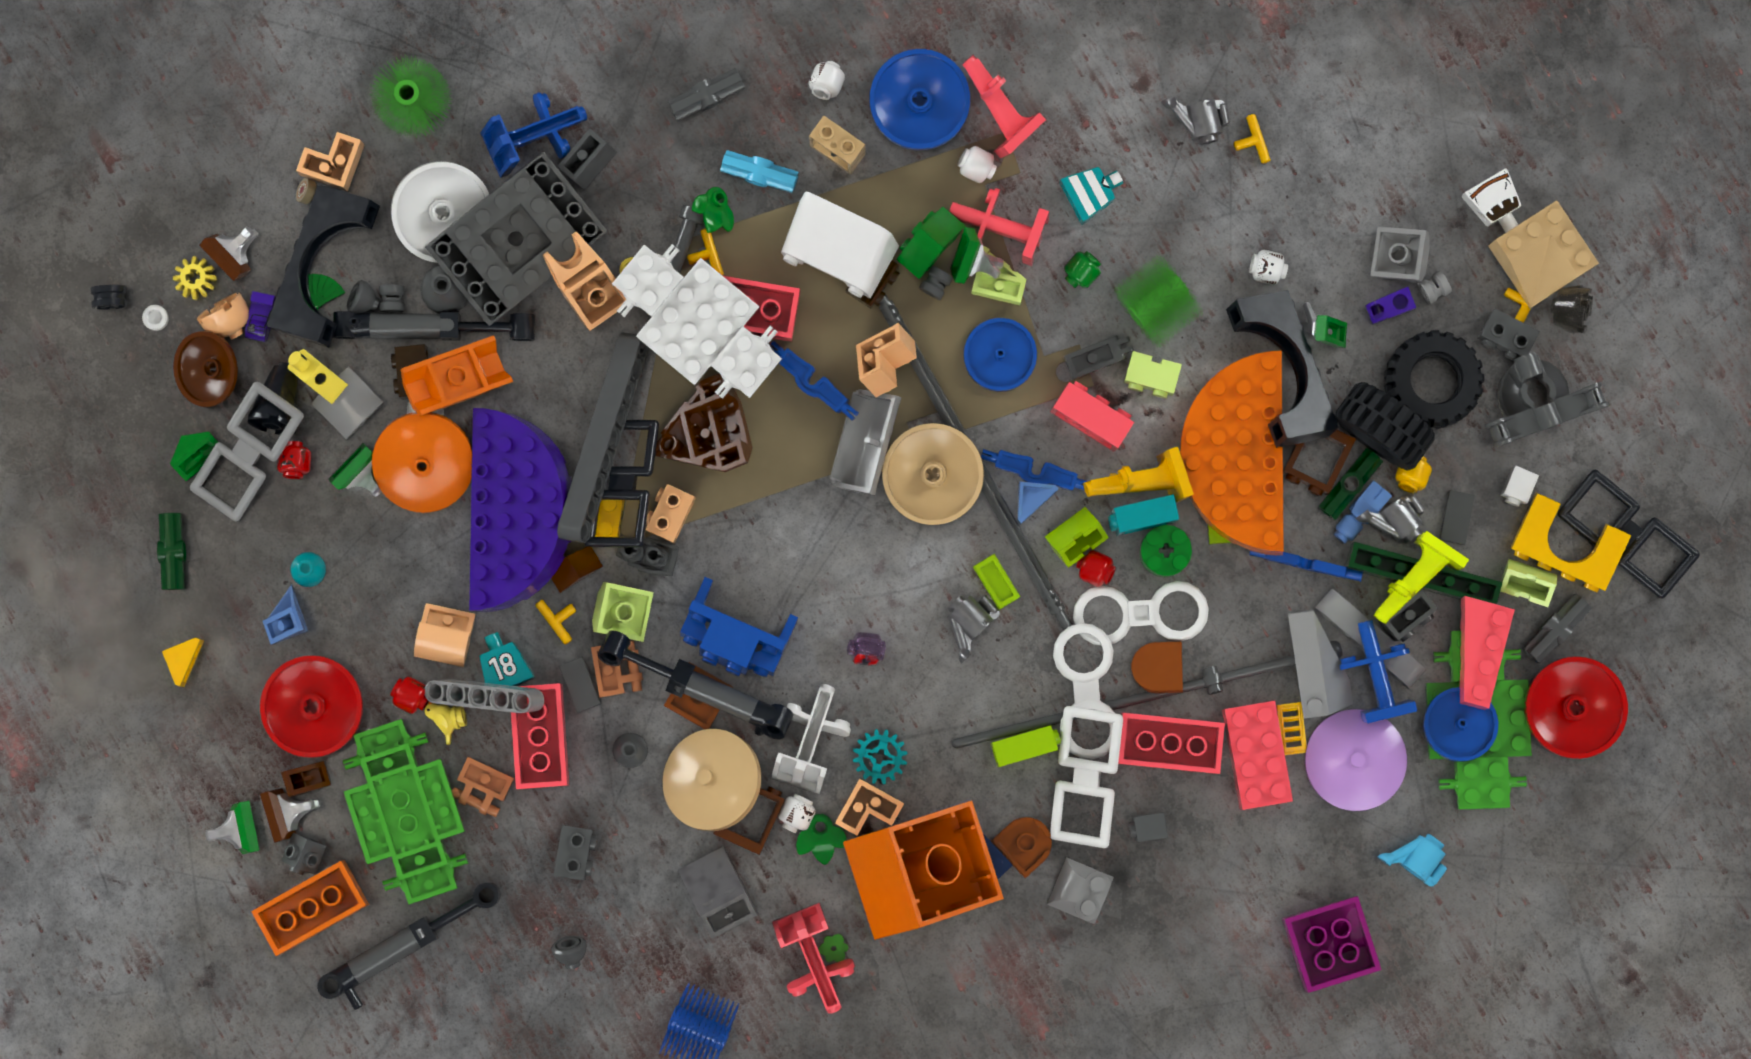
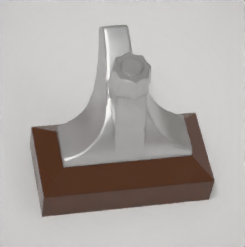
(230, 252)
(284, 813)

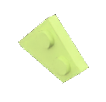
(1006, 288)

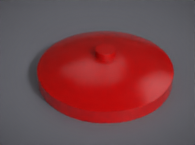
(311, 706)
(1576, 707)

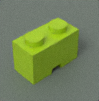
(1076, 536)

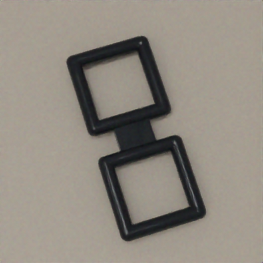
(623, 487)
(1638, 535)

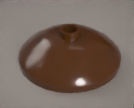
(196, 368)

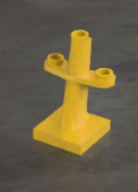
(1168, 476)

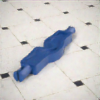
(821, 389)
(1023, 465)
(1312, 565)

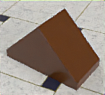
(576, 568)
(305, 779)

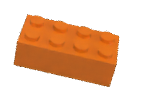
(310, 908)

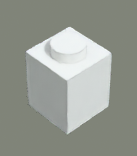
(1519, 486)

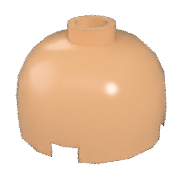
(226, 317)

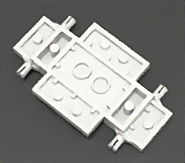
(697, 321)

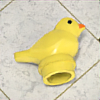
(446, 718)

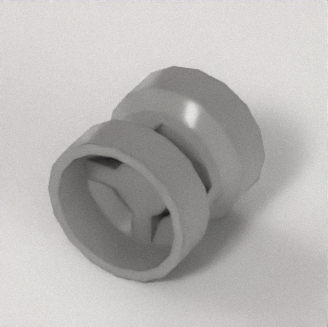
(1434, 287)

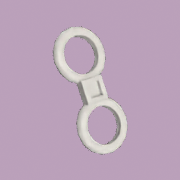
(1144, 611)
(1086, 684)

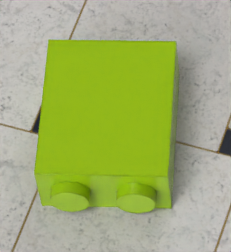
(1025, 746)

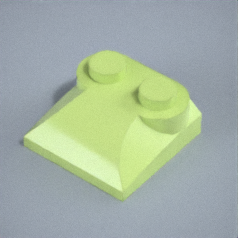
(622, 610)

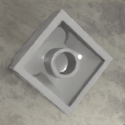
(1400, 254)
(1080, 890)

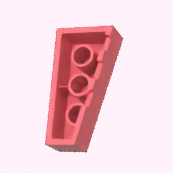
(1483, 642)

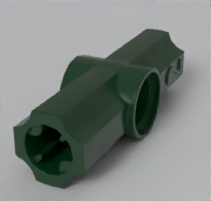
(1361, 472)
(171, 551)

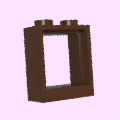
(1315, 486)
(747, 843)

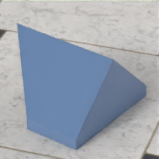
(1031, 497)
(285, 619)

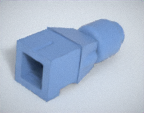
(1371, 499)

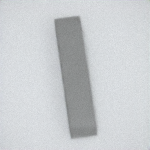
(1346, 619)
(494, 695)

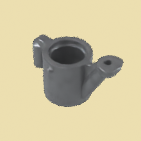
(1200, 118)
(1398, 519)
(970, 620)

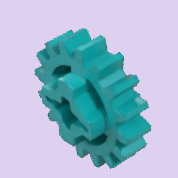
(883, 743)

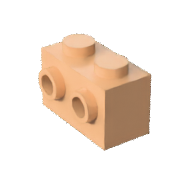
(669, 513)

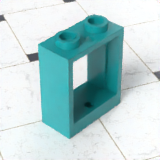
(1143, 515)

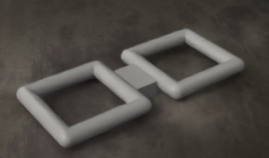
(246, 451)

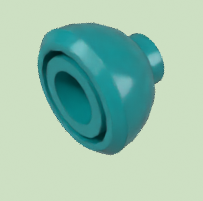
(308, 569)

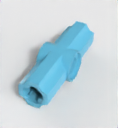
(759, 171)

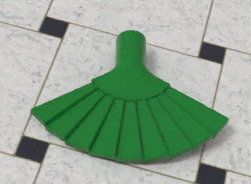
(323, 289)

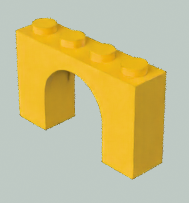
(1594, 569)

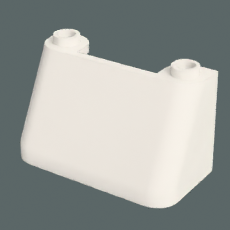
(839, 244)

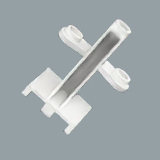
(800, 770)

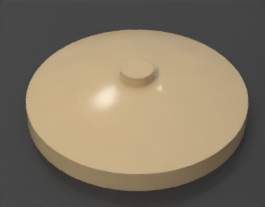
(933, 474)
(711, 780)

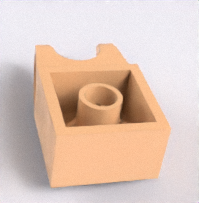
(580, 278)

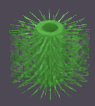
(407, 86)
(1158, 301)

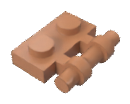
(610, 678)
(485, 779)

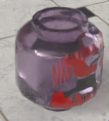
(866, 649)

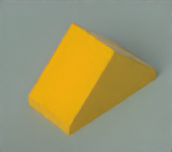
(181, 659)

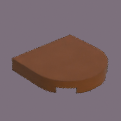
(1159, 667)
(1025, 844)

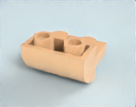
(444, 635)

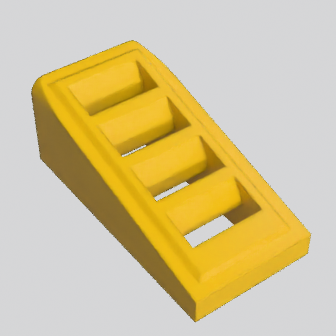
(1301, 727)

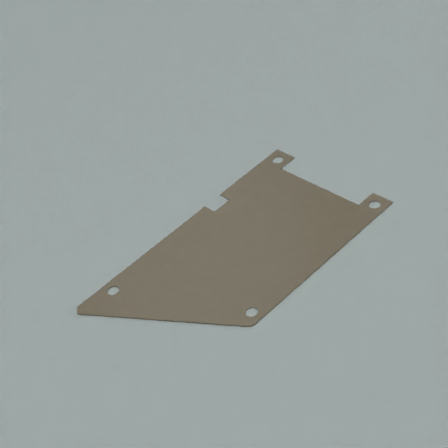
(800, 434)

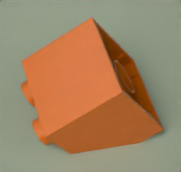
(923, 870)

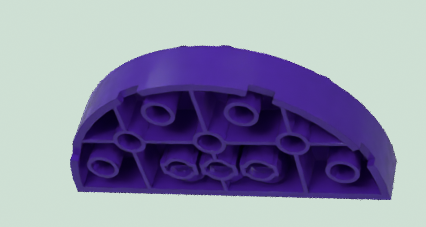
(514, 510)

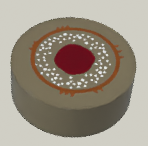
(306, 191)

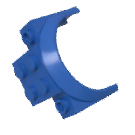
(731, 640)

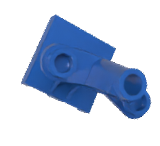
(503, 144)
(1374, 658)

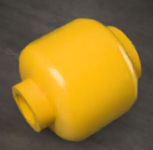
(1414, 479)

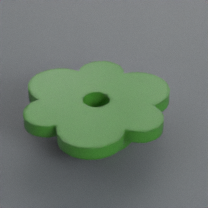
(841, 947)

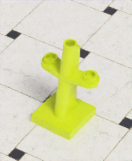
(1433, 559)

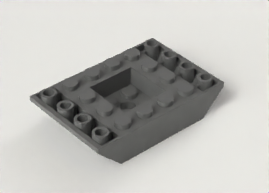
(477, 246)

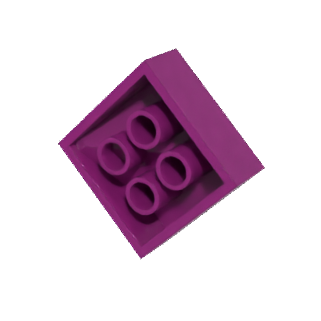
(1331, 944)

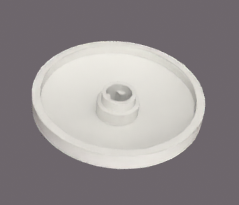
(431, 201)

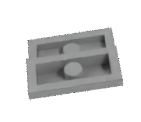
(351, 407)

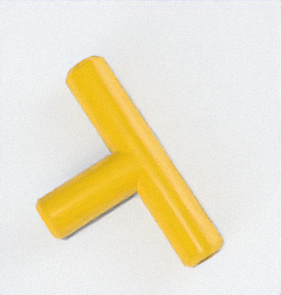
(1256, 139)
(710, 253)
(1524, 309)
(556, 620)

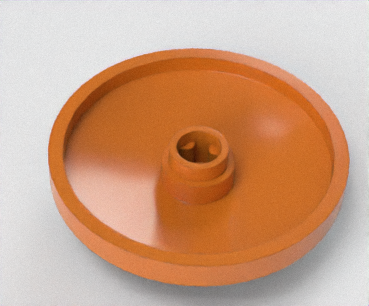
(427, 440)

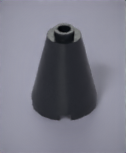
(267, 415)

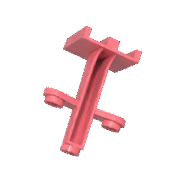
(1012, 124)
(987, 221)
(800, 928)

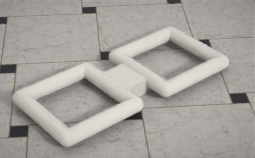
(1086, 777)

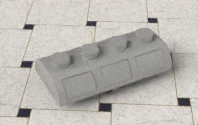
(864, 442)

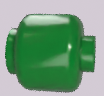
(1082, 269)

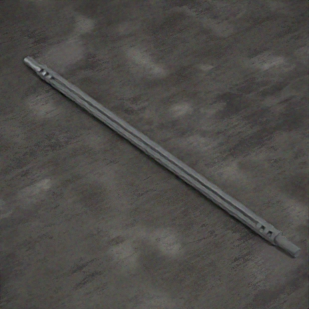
(989, 487)

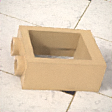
(831, 138)

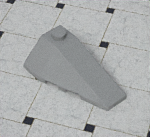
(1321, 682)

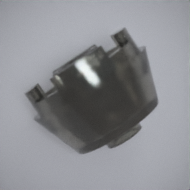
(1572, 308)

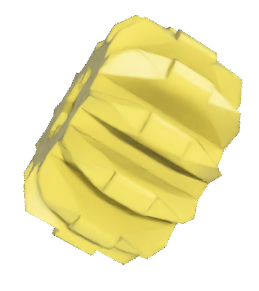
(188, 272)

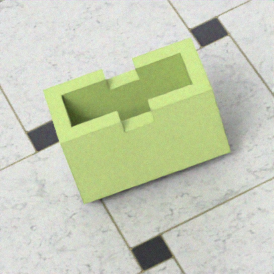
(1154, 376)
(1528, 582)

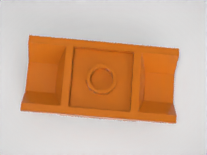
(454, 376)

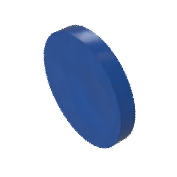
(1000, 354)
(1458, 729)

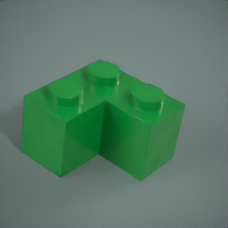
(929, 241)

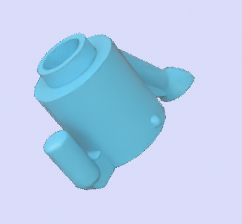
(1420, 858)

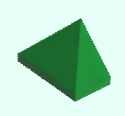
(192, 453)

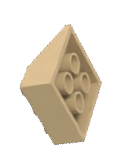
(1543, 254)

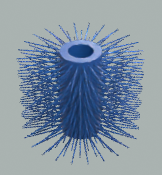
(698, 1026)

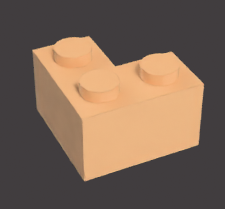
(337, 167)
(881, 356)
(867, 800)

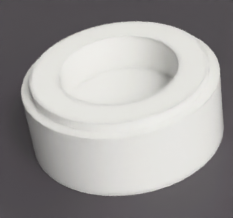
(155, 317)

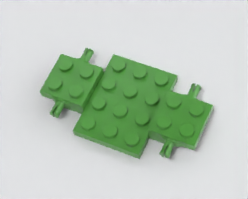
(1487, 780)
(404, 811)

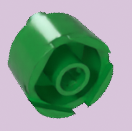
(1175, 540)

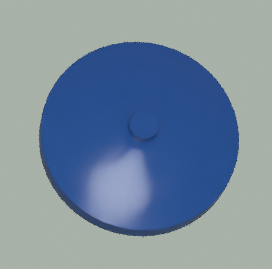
(919, 99)

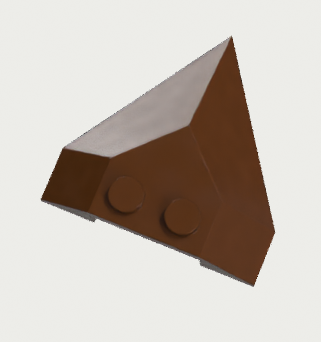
(708, 430)

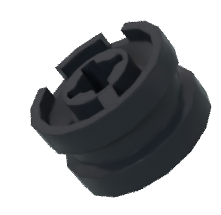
(109, 297)

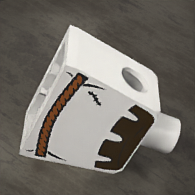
(1495, 200)

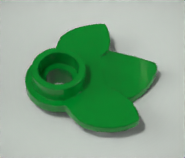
(714, 212)
(820, 843)

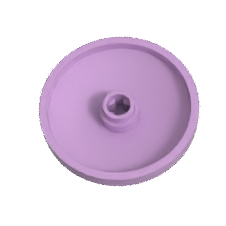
(1355, 761)

